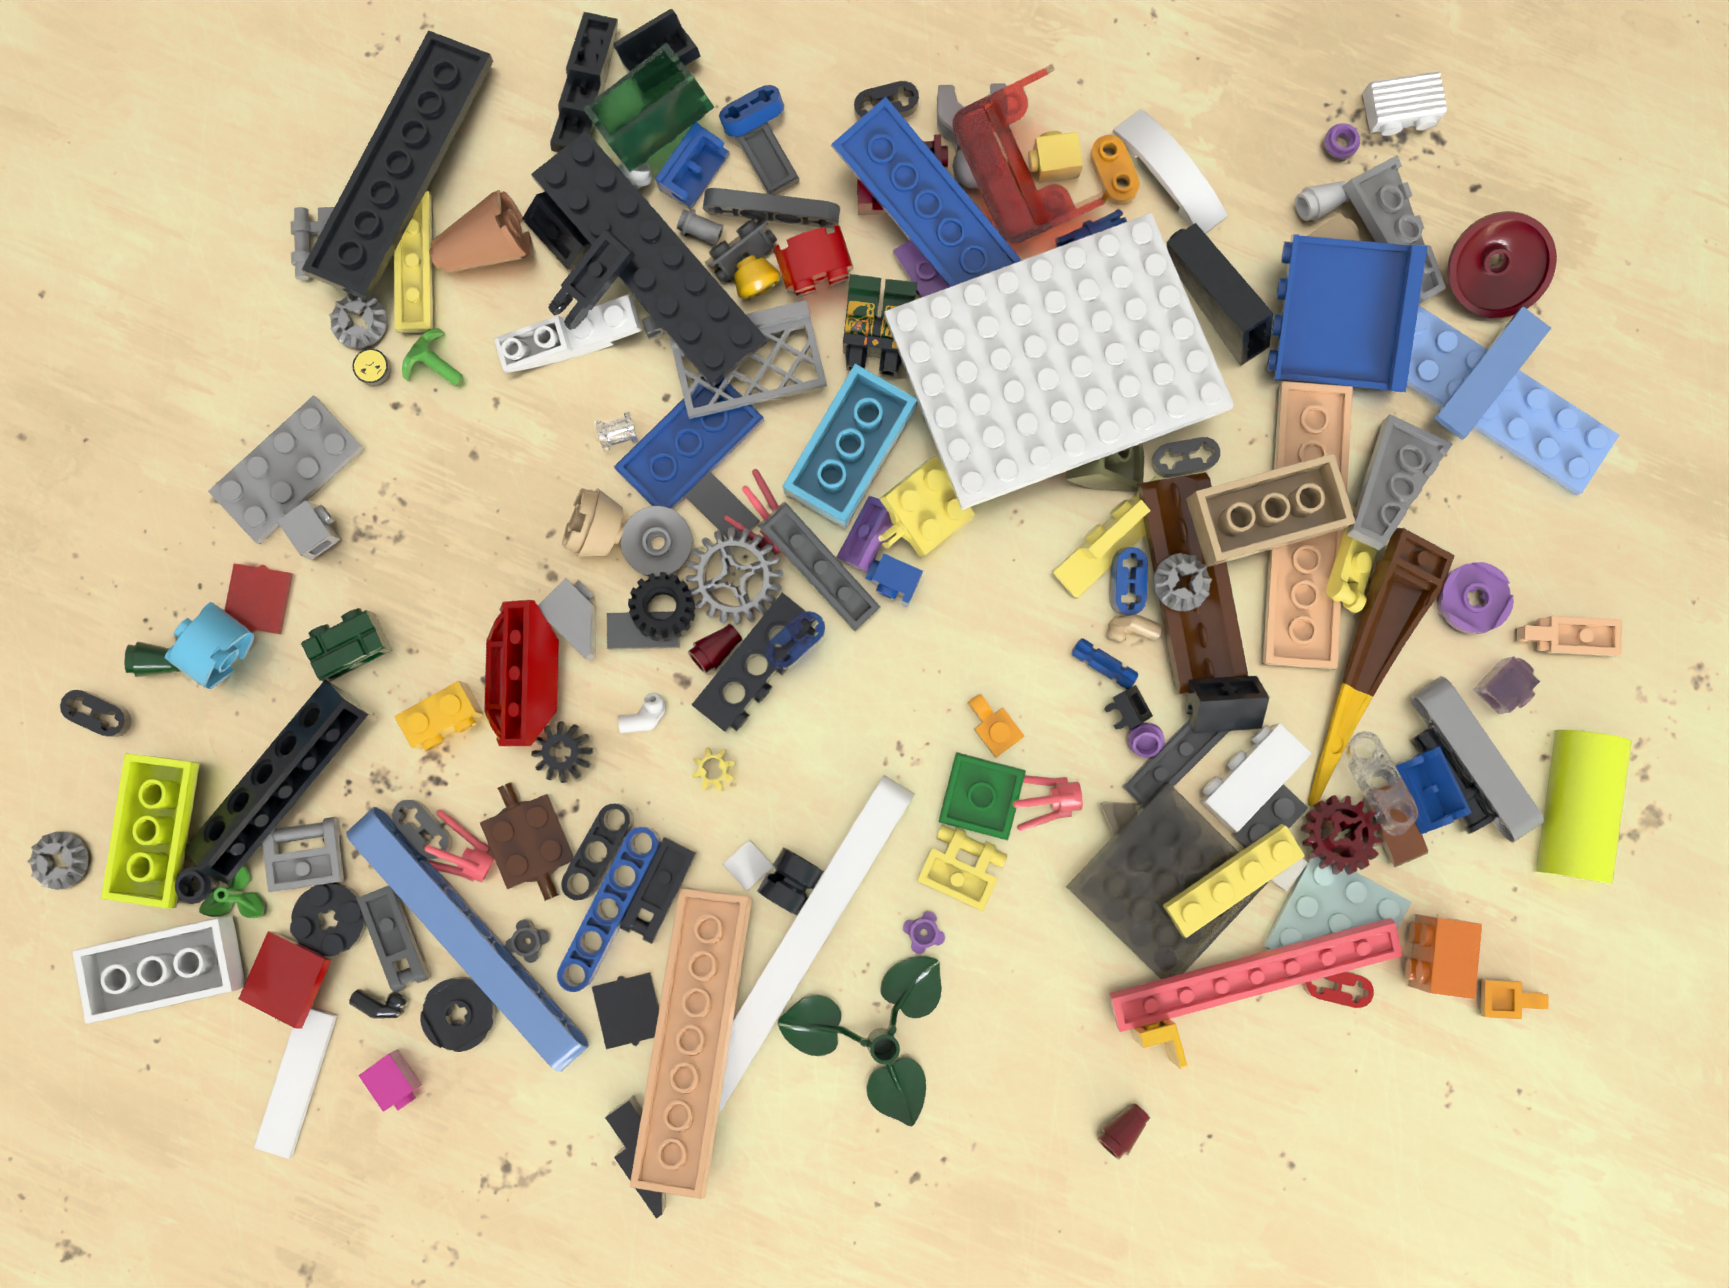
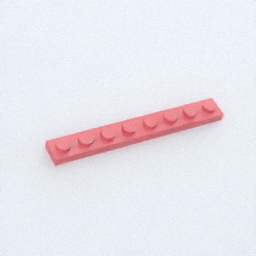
(1255, 974)

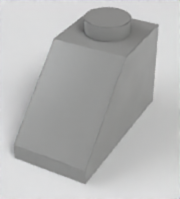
(573, 616)

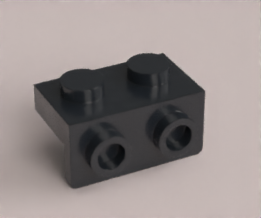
(652, 36)

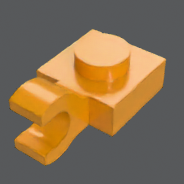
(997, 728)
(1506, 999)

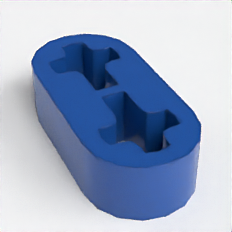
(751, 110)
(1120, 580)

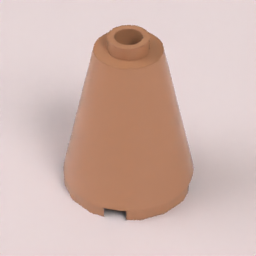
(483, 236)

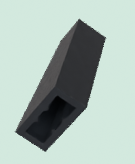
(1221, 293)

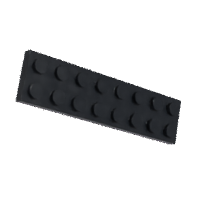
(397, 165)
(664, 271)

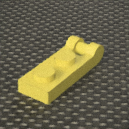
(1351, 573)

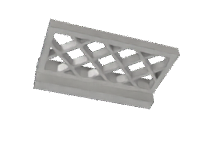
(770, 322)

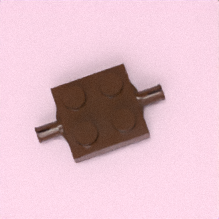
(527, 841)

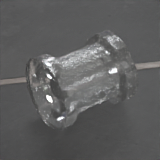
(616, 431)

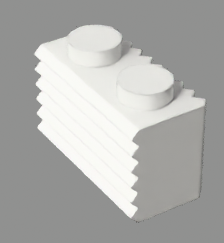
(1404, 103)

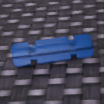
(1104, 663)

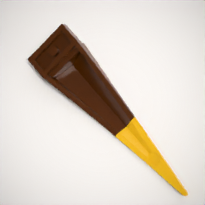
(1396, 602)

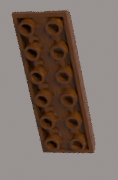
(1207, 638)

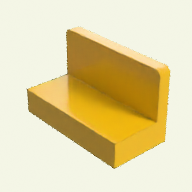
(1162, 1032)

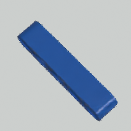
(596, 921)

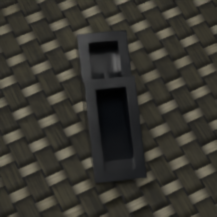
(625, 1122)

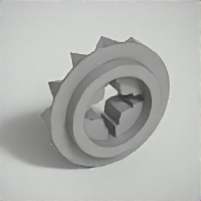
(358, 336)
(1167, 577)
(73, 854)

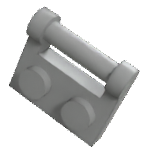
(305, 866)

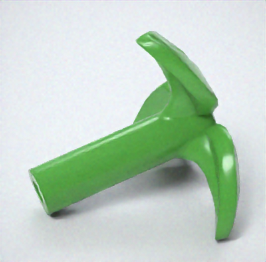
(421, 352)
(222, 899)

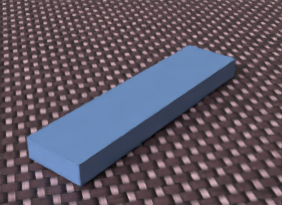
(1492, 373)

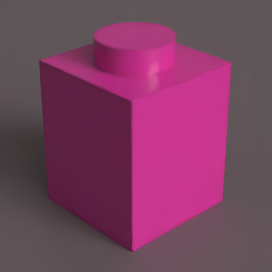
(391, 1081)

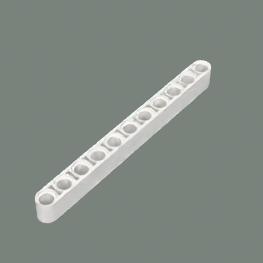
(812, 928)

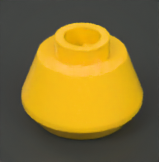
(755, 277)

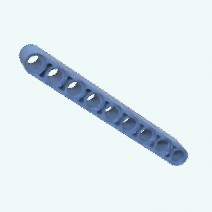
(468, 939)

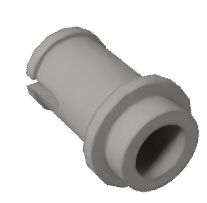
(699, 227)

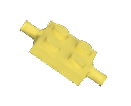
(923, 508)

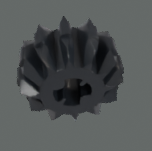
(556, 763)

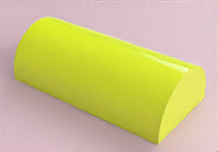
(1584, 805)
(150, 830)

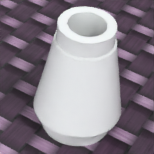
(1320, 200)

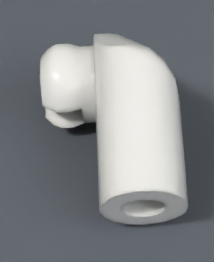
(646, 718)

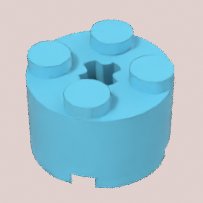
(209, 646)

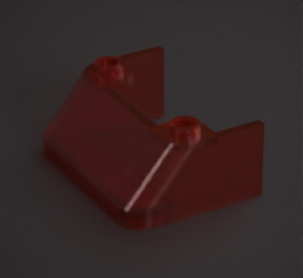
(1000, 168)

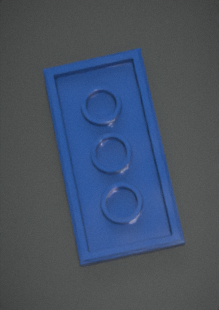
(685, 449)

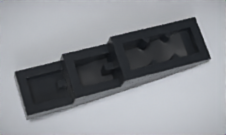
(585, 78)

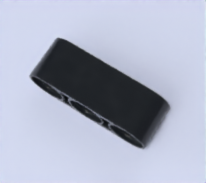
(582, 860)

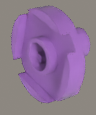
(1494, 592)

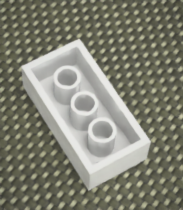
(158, 969)

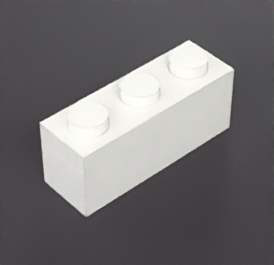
(1254, 776)

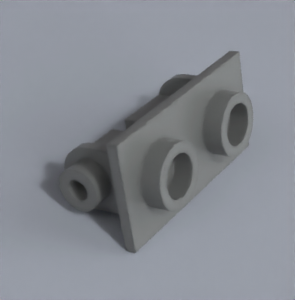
(750, 240)

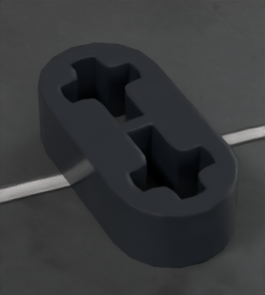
(890, 91)
(92, 720)

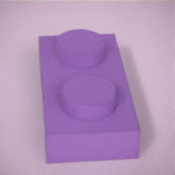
(862, 541)

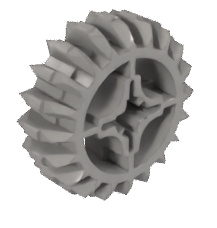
(705, 587)

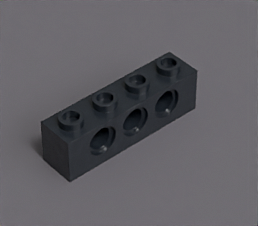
(712, 699)

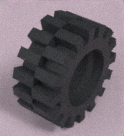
(661, 627)

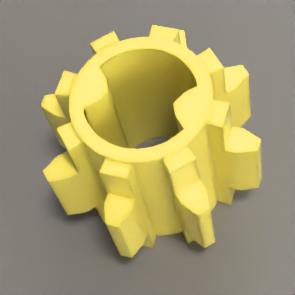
(722, 765)

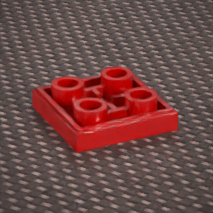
(284, 979)

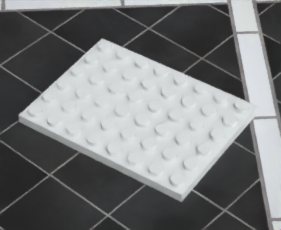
(1057, 361)

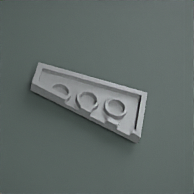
(1389, 217)
(1395, 477)

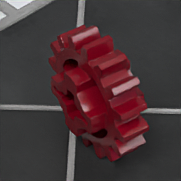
(1354, 847)

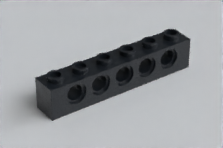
(275, 782)

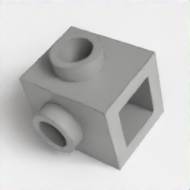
(308, 528)

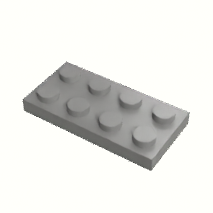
(286, 469)

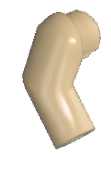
(1133, 623)

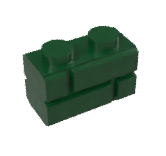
(345, 645)

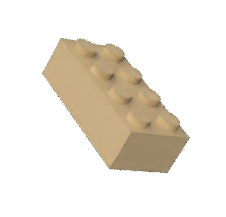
(1270, 510)

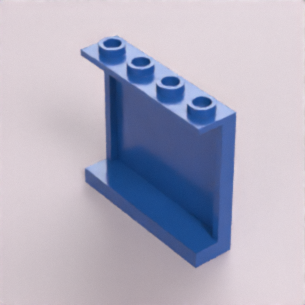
(1347, 312)

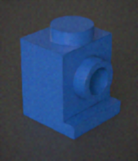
(894, 578)

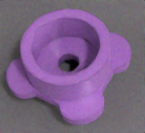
(920, 942)

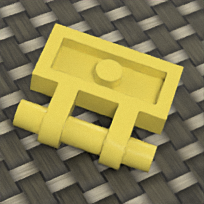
(957, 878)

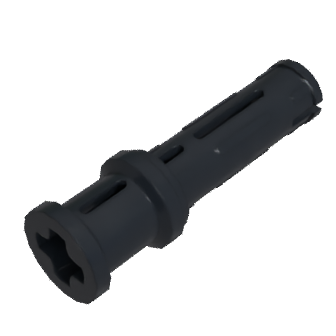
(1480, 816)

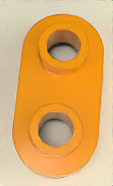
(1114, 167)

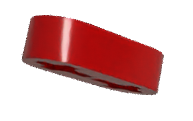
(1340, 997)

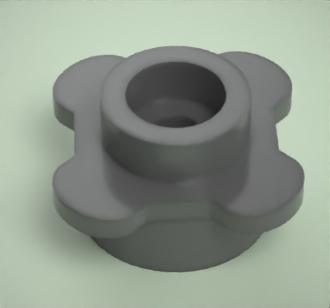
(517, 945)

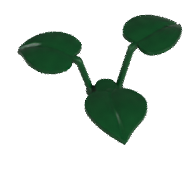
(901, 1085)

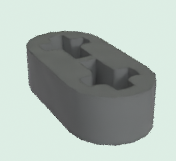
(1184, 449)
(428, 823)

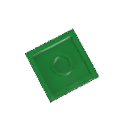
(981, 796)

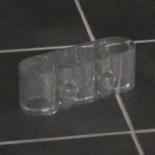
(1381, 766)

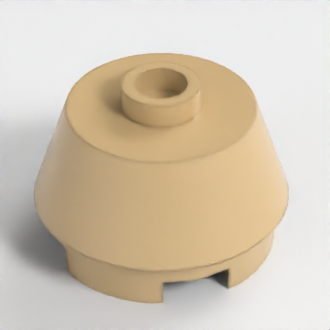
(593, 524)

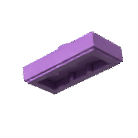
(918, 270)

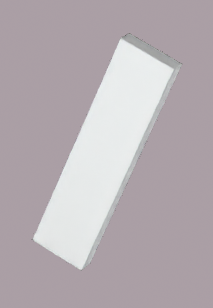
(295, 1084)

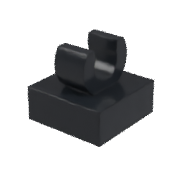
(1131, 706)

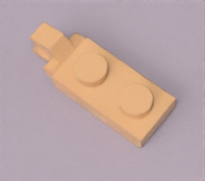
(1574, 635)

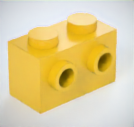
(439, 715)

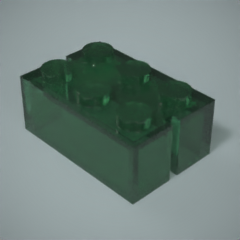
(648, 107)

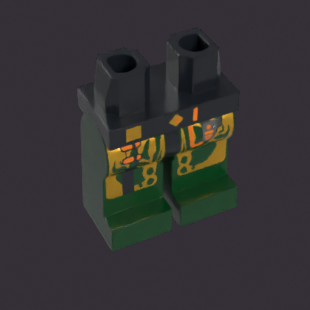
(865, 331)

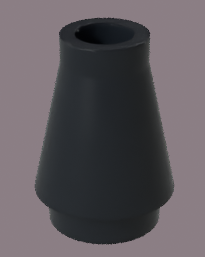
(194, 885)

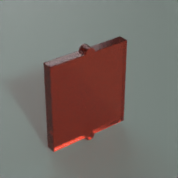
(258, 597)

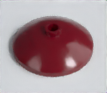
(1516, 279)

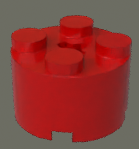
(814, 260)

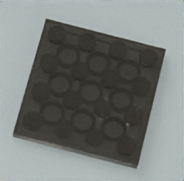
(1147, 865)

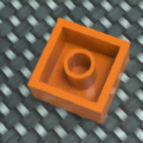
(1444, 956)

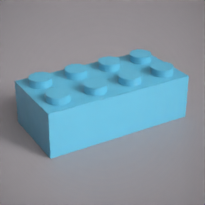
(850, 446)

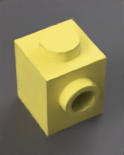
(1056, 156)

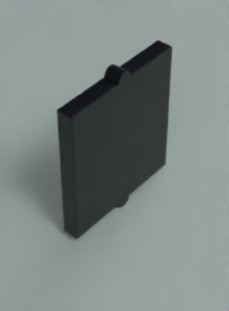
(627, 1010)

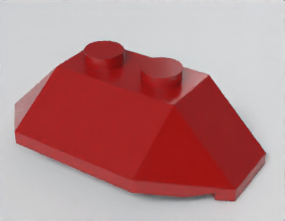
(520, 674)

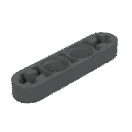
(771, 207)

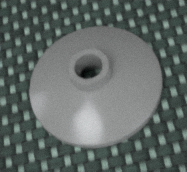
(653, 523)

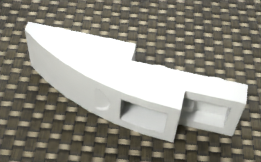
(553, 342)

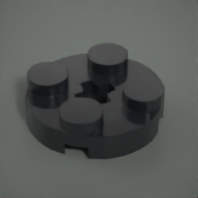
(309, 928)
(438, 1007)

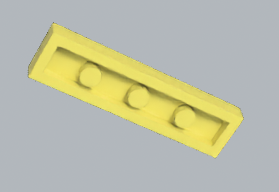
(414, 273)
(1233, 880)

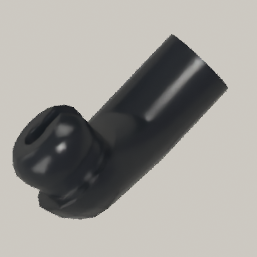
(376, 1008)

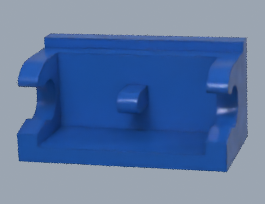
(692, 166)
(1433, 790)

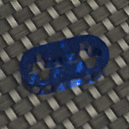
(789, 633)

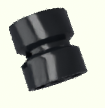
(789, 881)

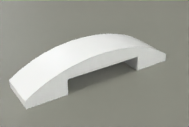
(1172, 169)

